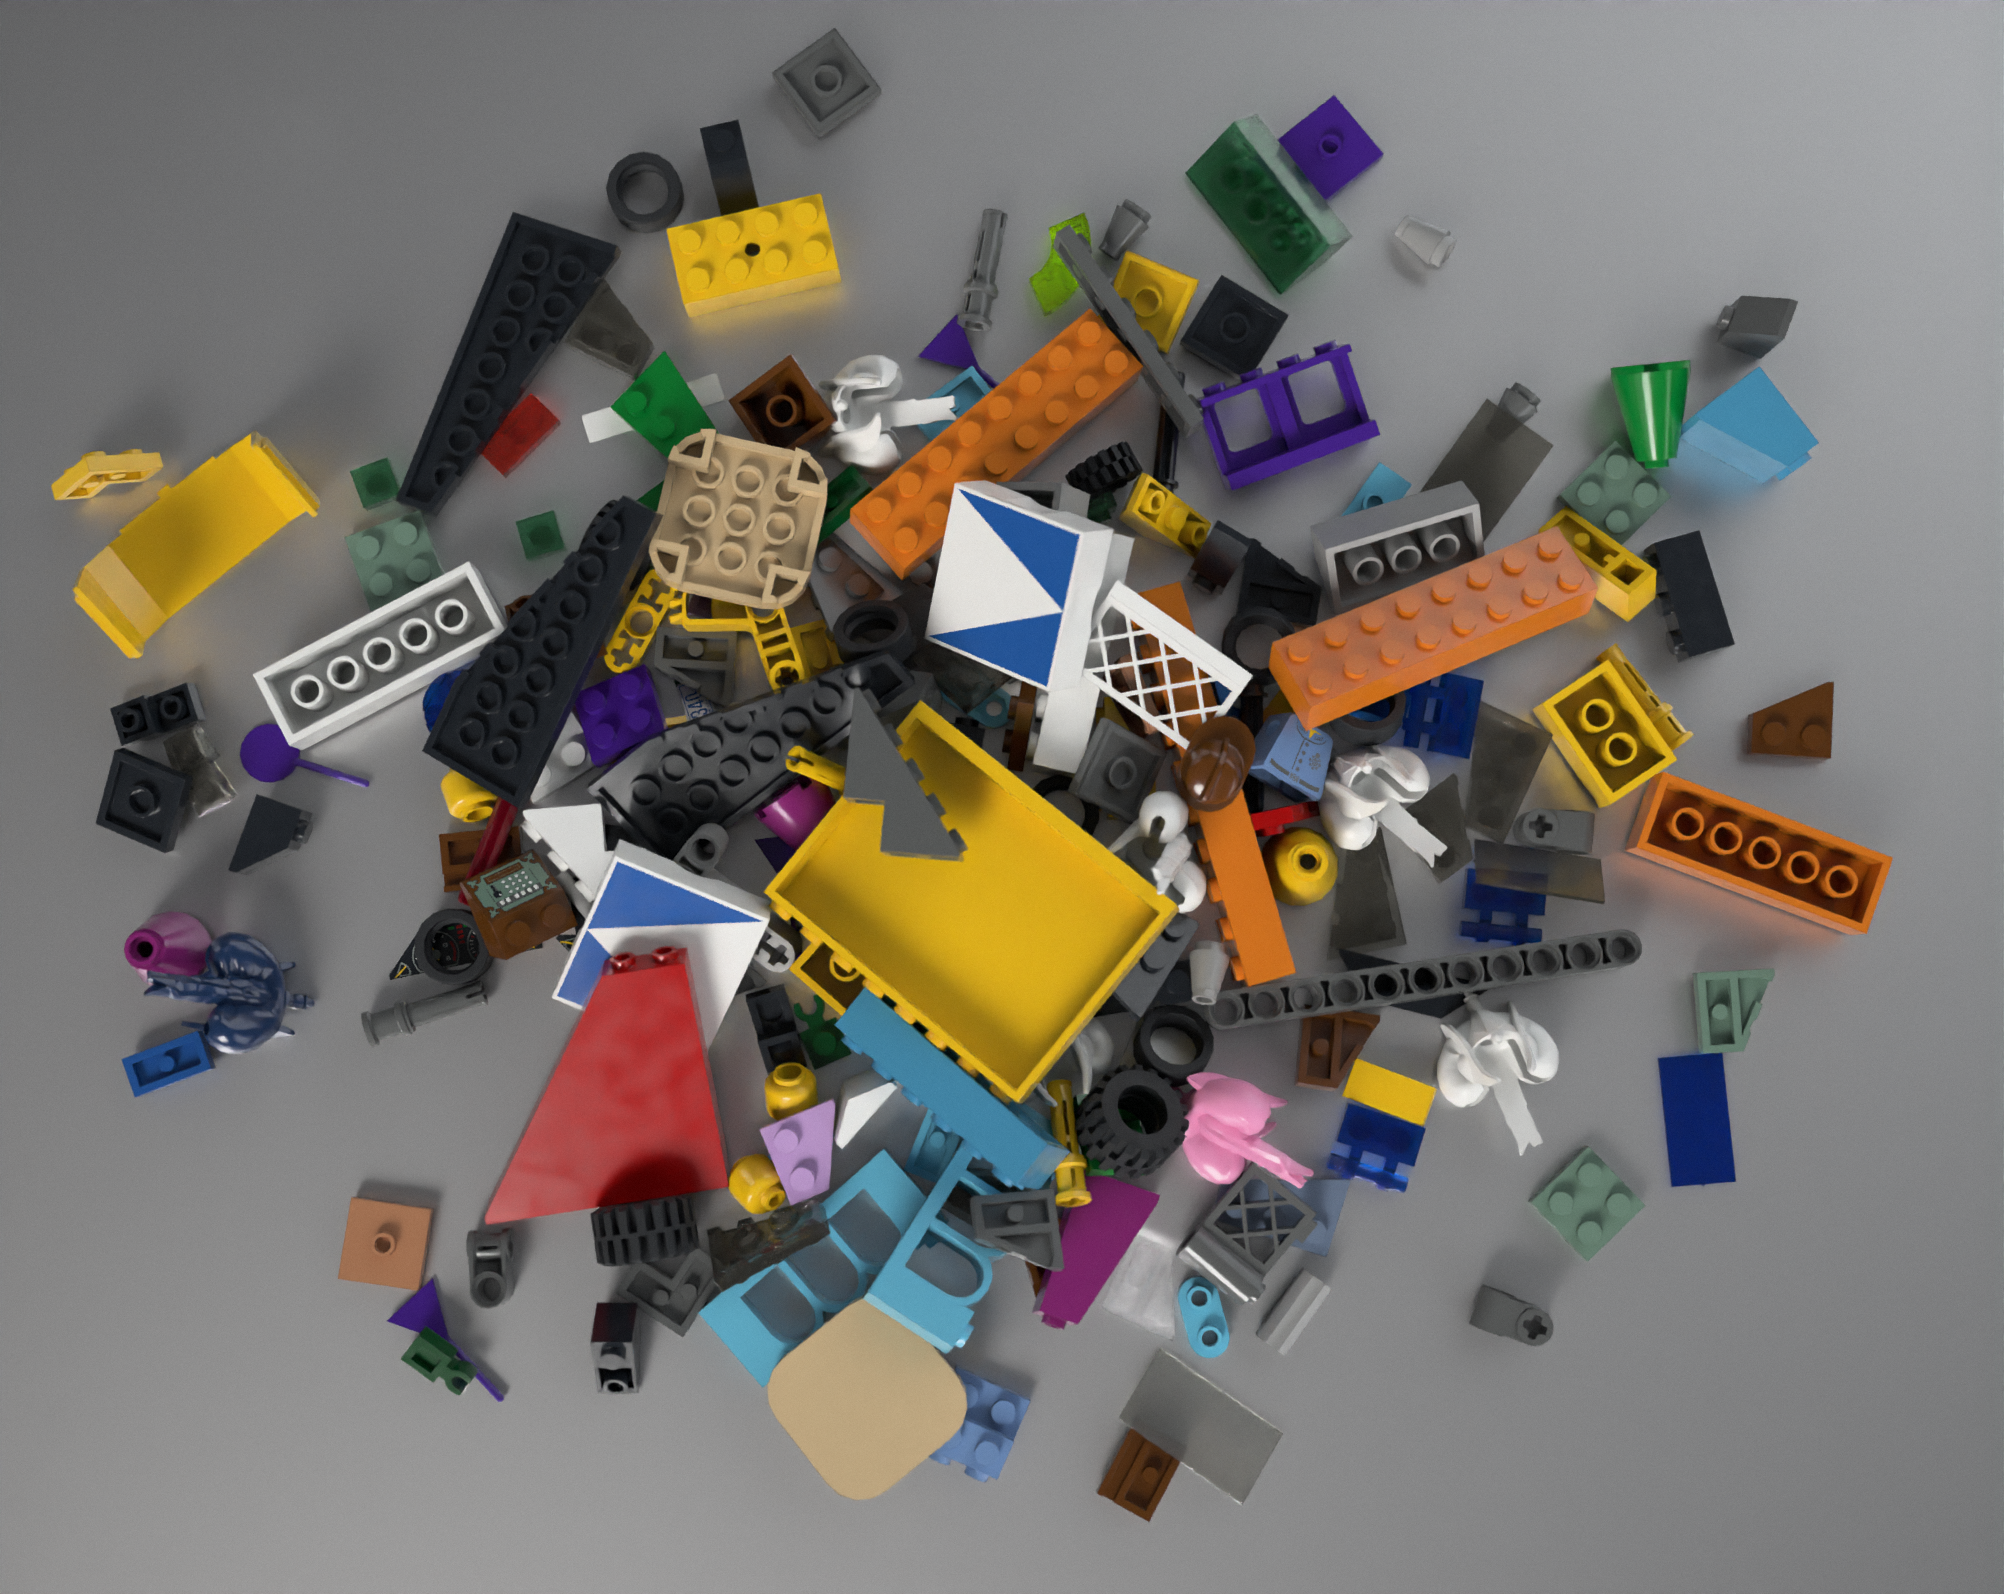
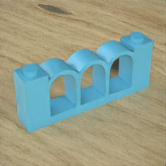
(915, 1301)
(749, 1332)

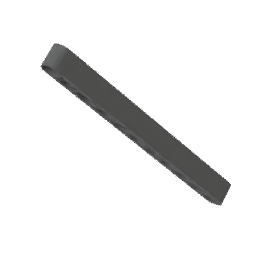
(1441, 972)

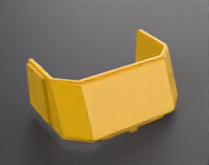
(190, 540)

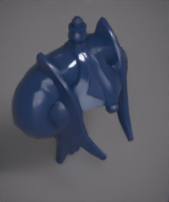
(246, 988)

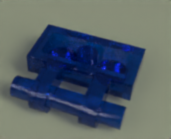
(1453, 717)
(1503, 900)
(1379, 1135)

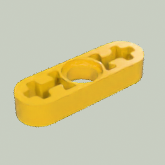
(635, 606)

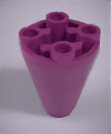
(168, 945)

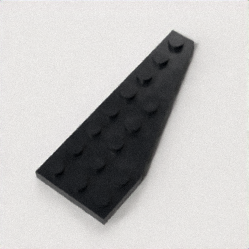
(523, 686)
(736, 755)

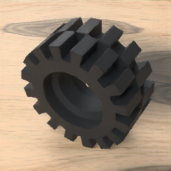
(1105, 470)

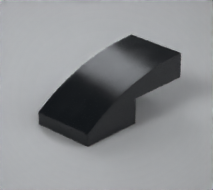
(775, 1027)

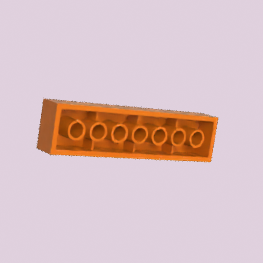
(997, 439)
(1431, 628)

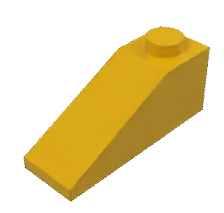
(1622, 578)

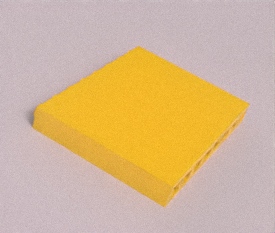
(983, 951)

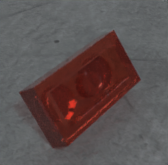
(520, 435)

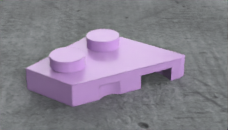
(803, 1150)

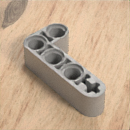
(702, 863)

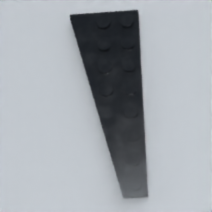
(521, 315)

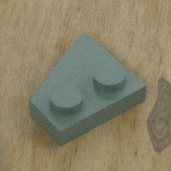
(1727, 1007)

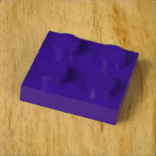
(619, 714)

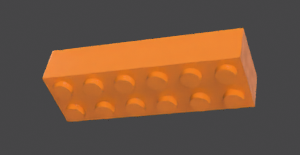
(1759, 854)

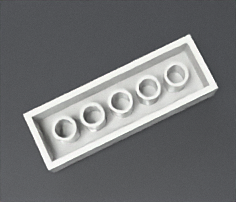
(381, 656)
(1070, 712)

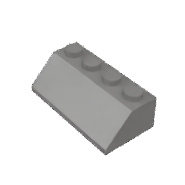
(1396, 544)

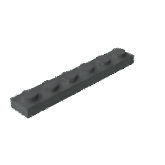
(1120, 319)

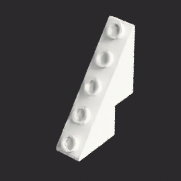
(576, 841)

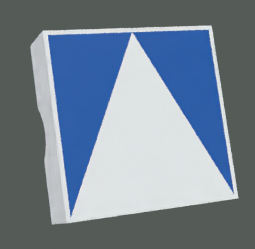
(1017, 584)
(657, 904)

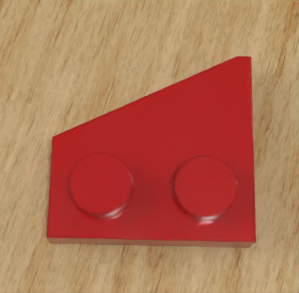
(1273, 820)

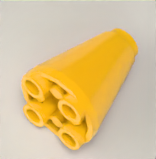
(1287, 878)

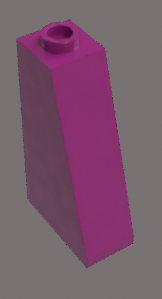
(1092, 1246)

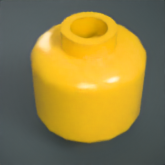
(466, 798)
(790, 1090)
(756, 1184)

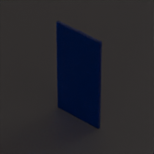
(1696, 1119)

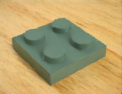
(1615, 494)
(394, 558)
(1586, 1203)

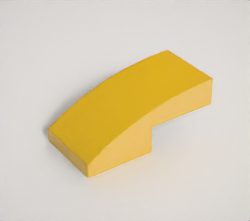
(1389, 1092)

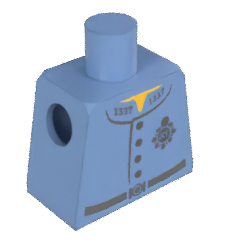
(1292, 758)

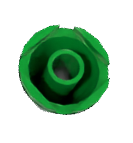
(1653, 408)

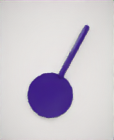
(271, 759)

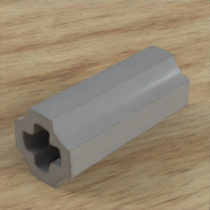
(1293, 1311)

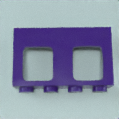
(1290, 439)

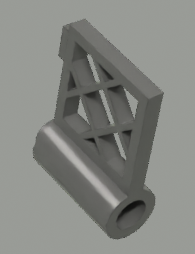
(1227, 1261)

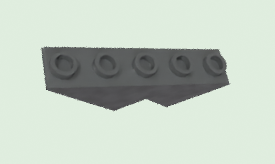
(882, 777)

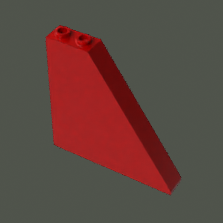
(625, 1102)

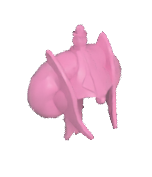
(1227, 1129)

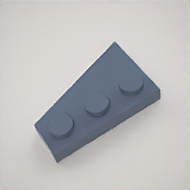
(1323, 1195)

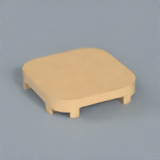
(739, 520)
(866, 1400)

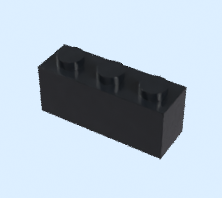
(1688, 597)

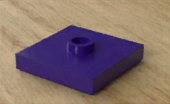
(1331, 148)

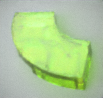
(1054, 282)

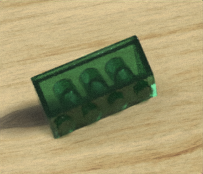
(1268, 203)

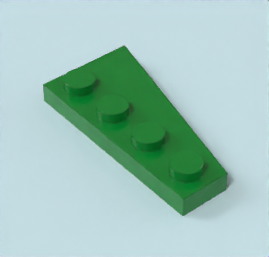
(662, 407)

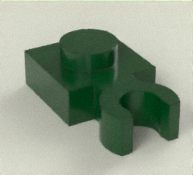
(822, 1038)
(435, 1358)

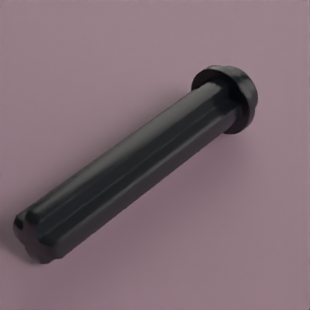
(1167, 448)
(1252, 717)

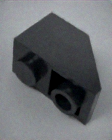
(616, 1347)

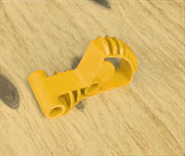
(770, 633)

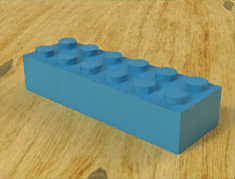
(961, 1103)

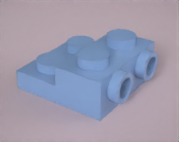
(987, 1429)

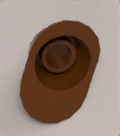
(1216, 763)

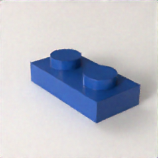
(168, 1063)

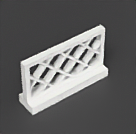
(1177, 638)

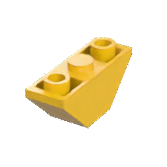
(1164, 517)

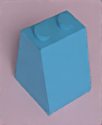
(1752, 430)

